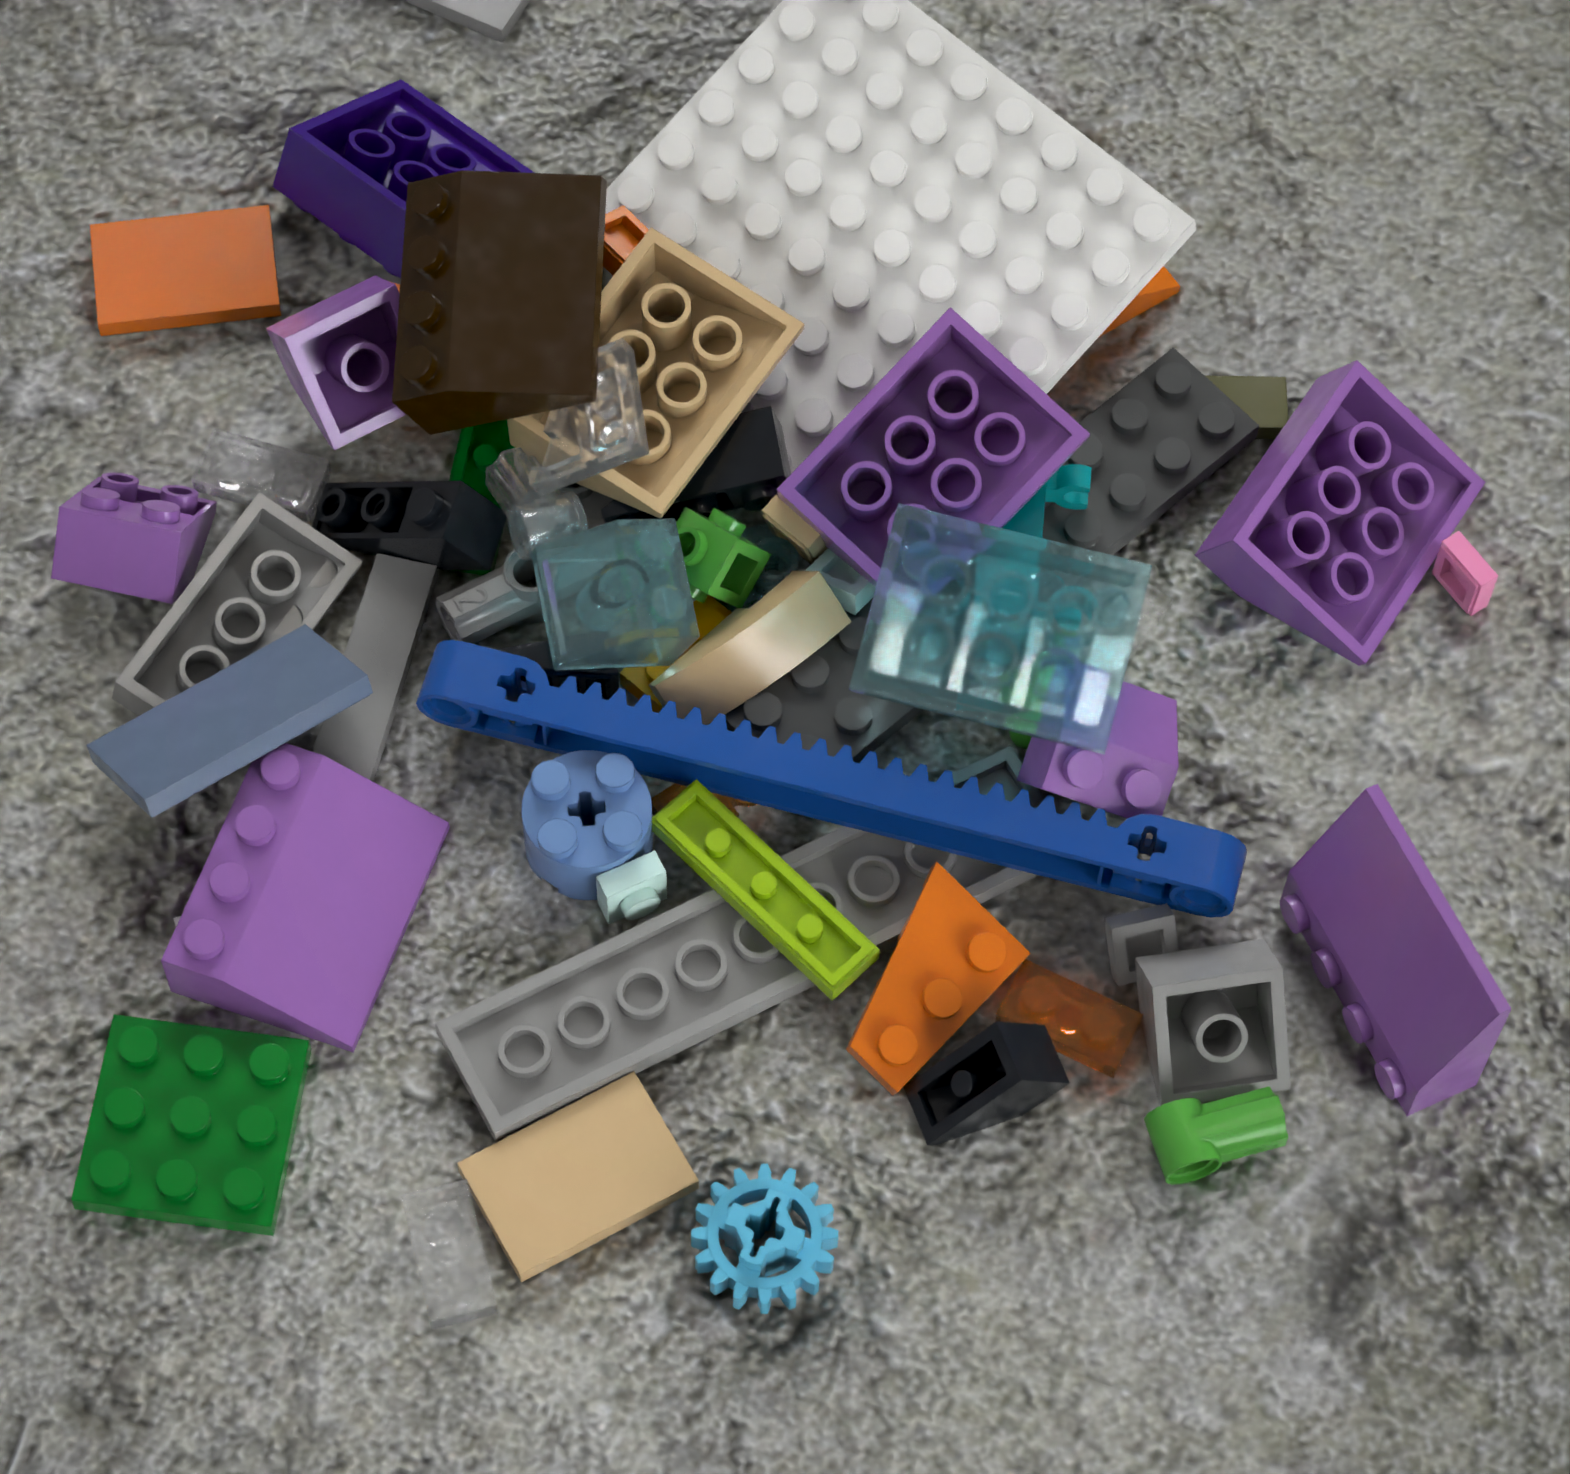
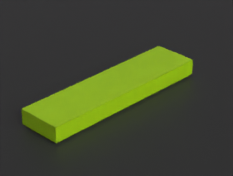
(764, 889)

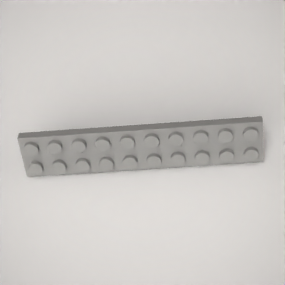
(689, 972)

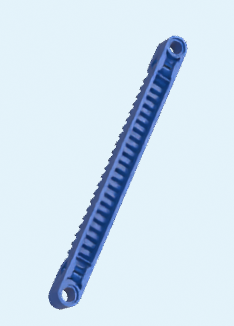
(1188, 864)

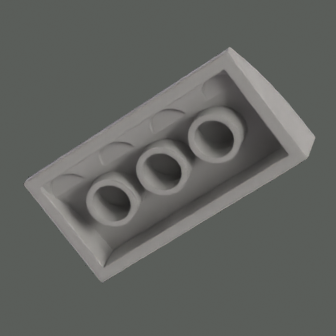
(250, 592)

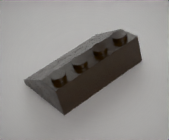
(499, 296)

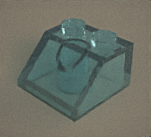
(616, 596)

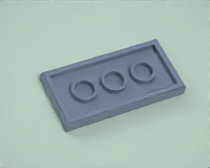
(229, 720)

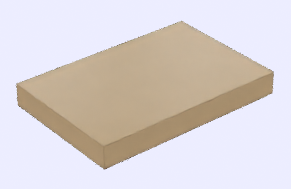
(578, 1176)

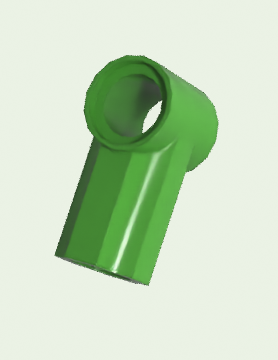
(1199, 1137)

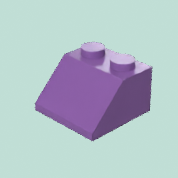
(344, 359)
(1137, 763)

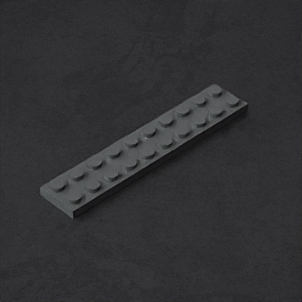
(1145, 456)

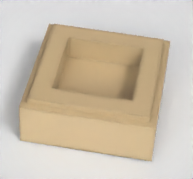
(790, 526)

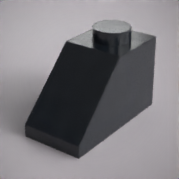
(986, 1081)

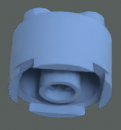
(582, 791)

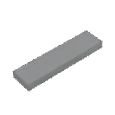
(383, 648)

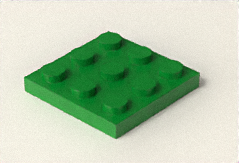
(192, 1125)

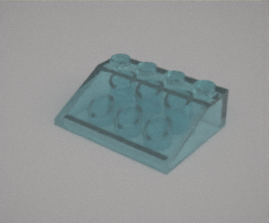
(1001, 628)

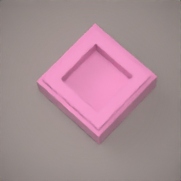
(1464, 573)

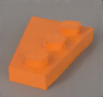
(936, 978)

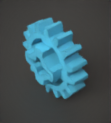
(786, 1251)

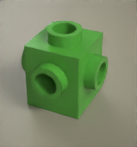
(718, 557)

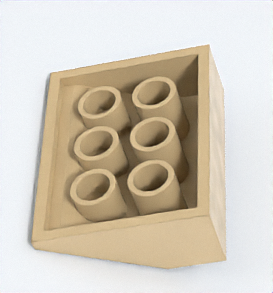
(699, 361)

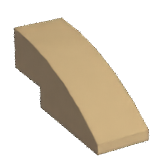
(753, 647)

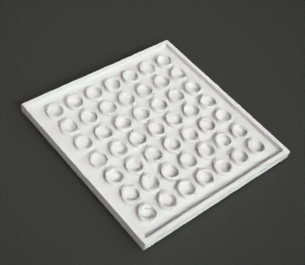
(877, 180)

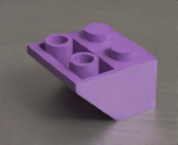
(132, 537)

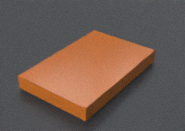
(184, 270)

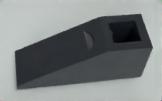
(736, 474)
(413, 521)

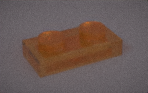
(1077, 1018)

